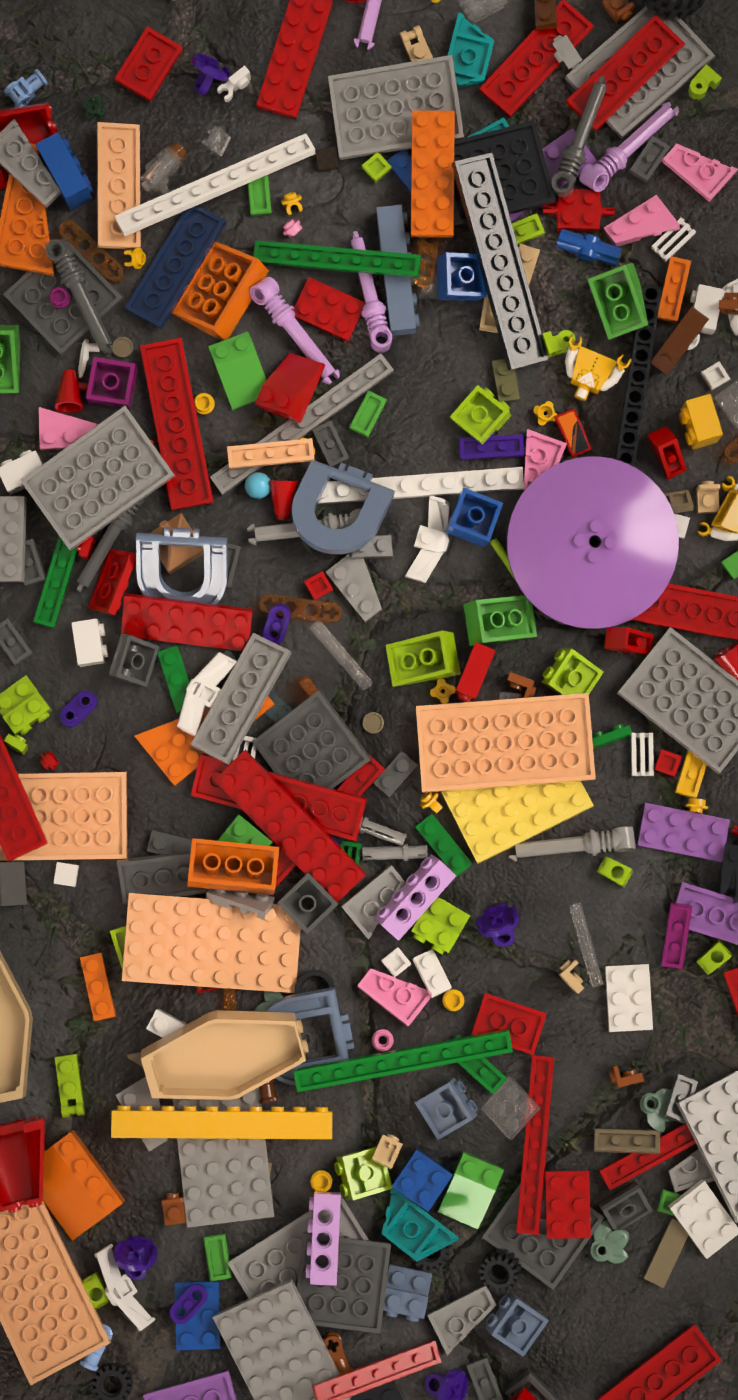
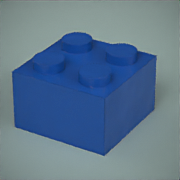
(460, 277)
(474, 517)
(422, 1179)

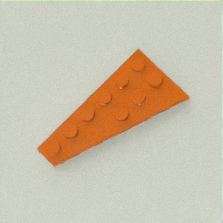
(24, 230)
(172, 748)

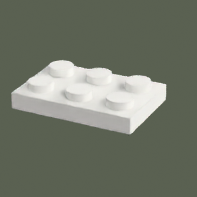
(628, 998)
(704, 1218)

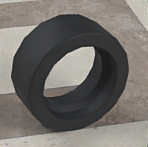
(313, 974)

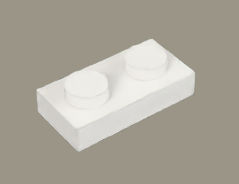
(432, 973)

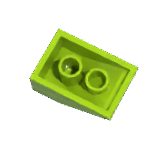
(423, 658)

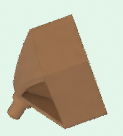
(177, 556)

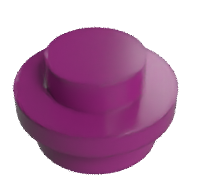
(59, 297)

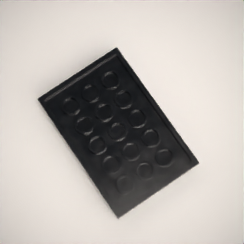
(518, 165)

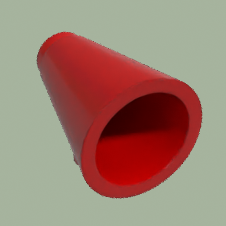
(69, 394)
(283, 495)
(729, 659)

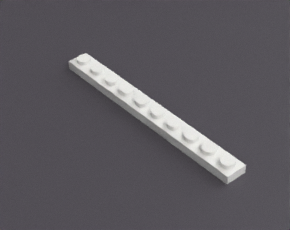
(215, 184)
(430, 484)

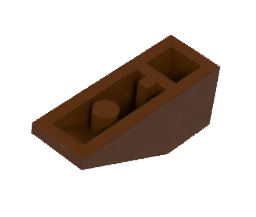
(679, 341)

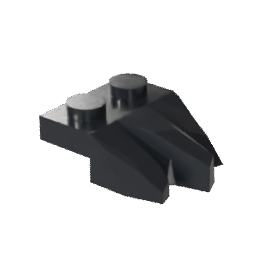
(729, 871)

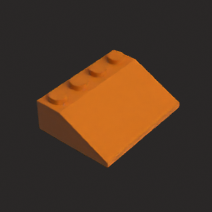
(220, 291)
(77, 1186)

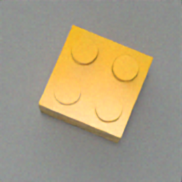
(700, 422)

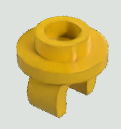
(291, 199)
(138, 258)
(429, 800)

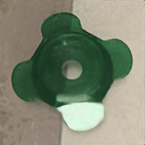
(93, 101)

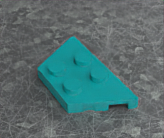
(470, 53)
(414, 1228)

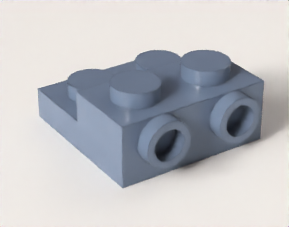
(447, 1108)
(407, 1292)
(516, 1323)

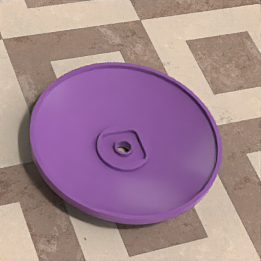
(552, 547)

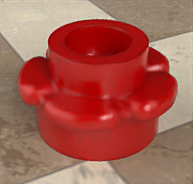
(49, 760)

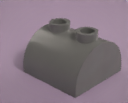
(133, 660)

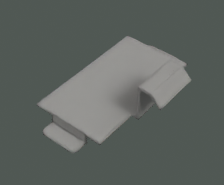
(566, 52)

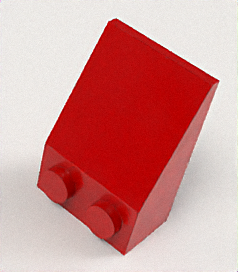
(290, 387)

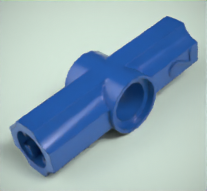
(588, 247)

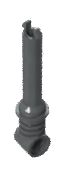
(574, 154)
(74, 279)
(105, 545)

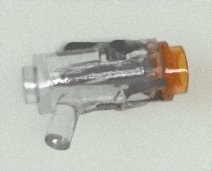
(162, 167)

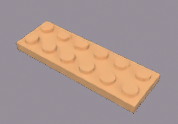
(117, 182)

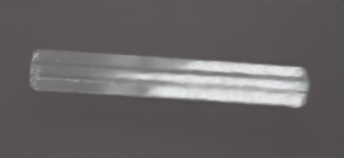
(341, 655)
(586, 945)

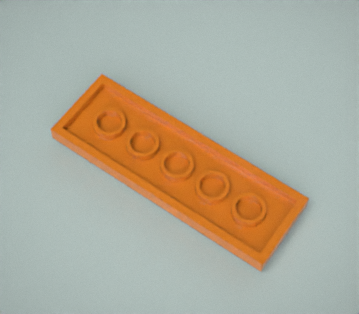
(432, 174)

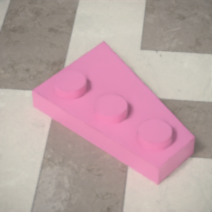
(699, 172)
(645, 220)
(60, 430)
(541, 454)
(396, 996)

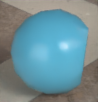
(257, 485)

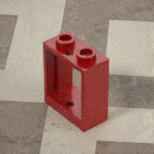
(474, 673)

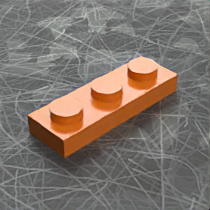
(673, 289)
(98, 986)

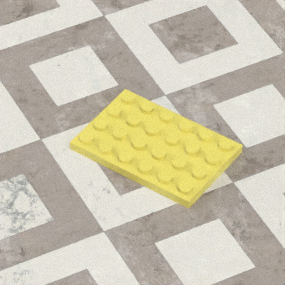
(512, 814)

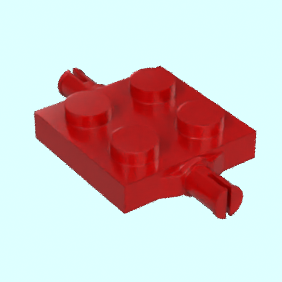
(579, 211)

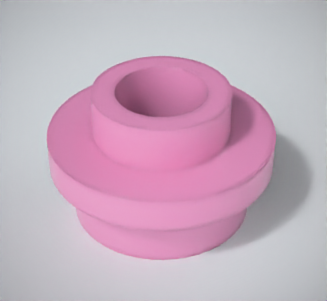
(292, 228)
(382, 1047)

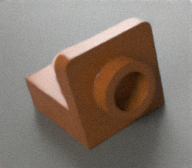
(619, 9)
(729, 304)
(518, 682)
(630, 1077)
(173, 1209)

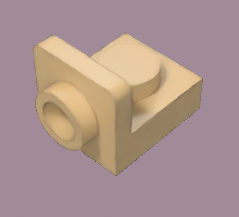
(707, 497)
(571, 980)
(387, 1150)

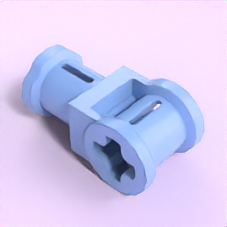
(25, 88)
(92, 1360)

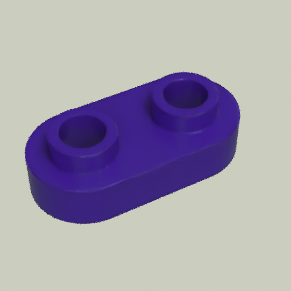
(277, 623)
(80, 711)
(189, 1303)

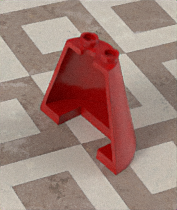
(34, 123)
(22, 1163)

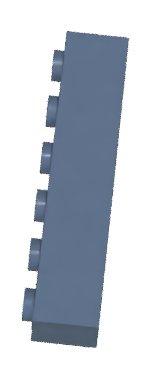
(397, 288)

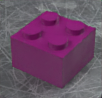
(111, 383)

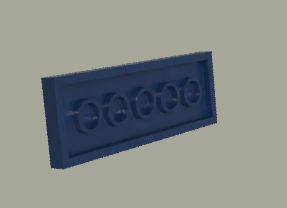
(175, 265)

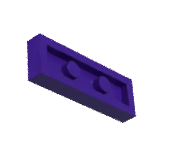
(495, 447)

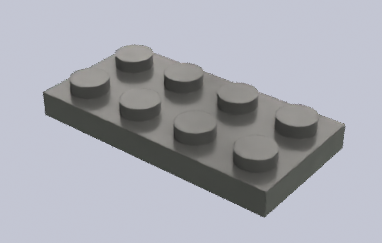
(156, 875)

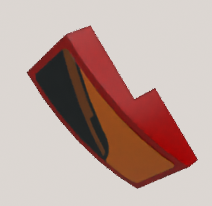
(572, 432)

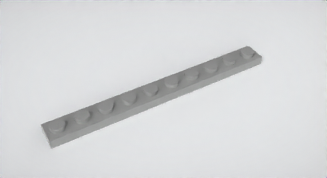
(315, 415)

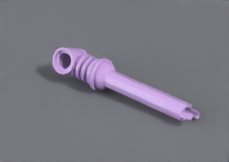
(368, 23)
(597, 175)
(266, 294)
(373, 310)

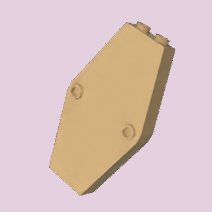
(14, 1036)
(224, 1055)

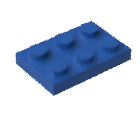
(201, 1329)

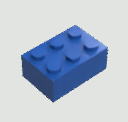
(65, 170)

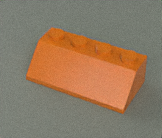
(233, 866)

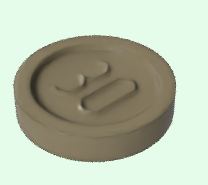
(122, 347)
(373, 722)

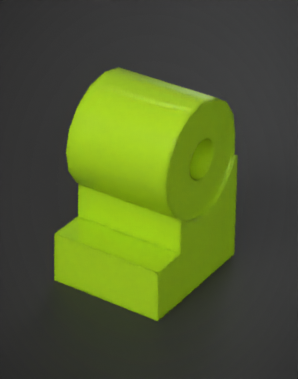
(702, 81)
(557, 344)
(615, 871)
(714, 957)
(95, 1289)

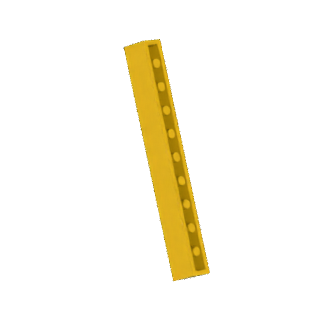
(221, 1123)

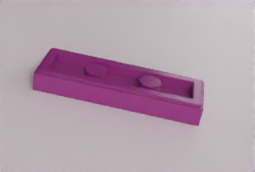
(676, 935)

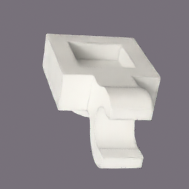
(236, 81)

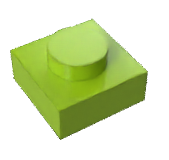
(376, 167)
(16, 743)

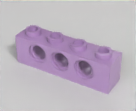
(426, 894)
(324, 1274)

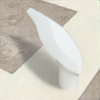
(84, 356)

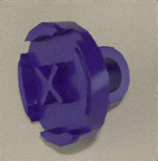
(209, 70)
(497, 922)
(135, 1256)
(452, 1385)

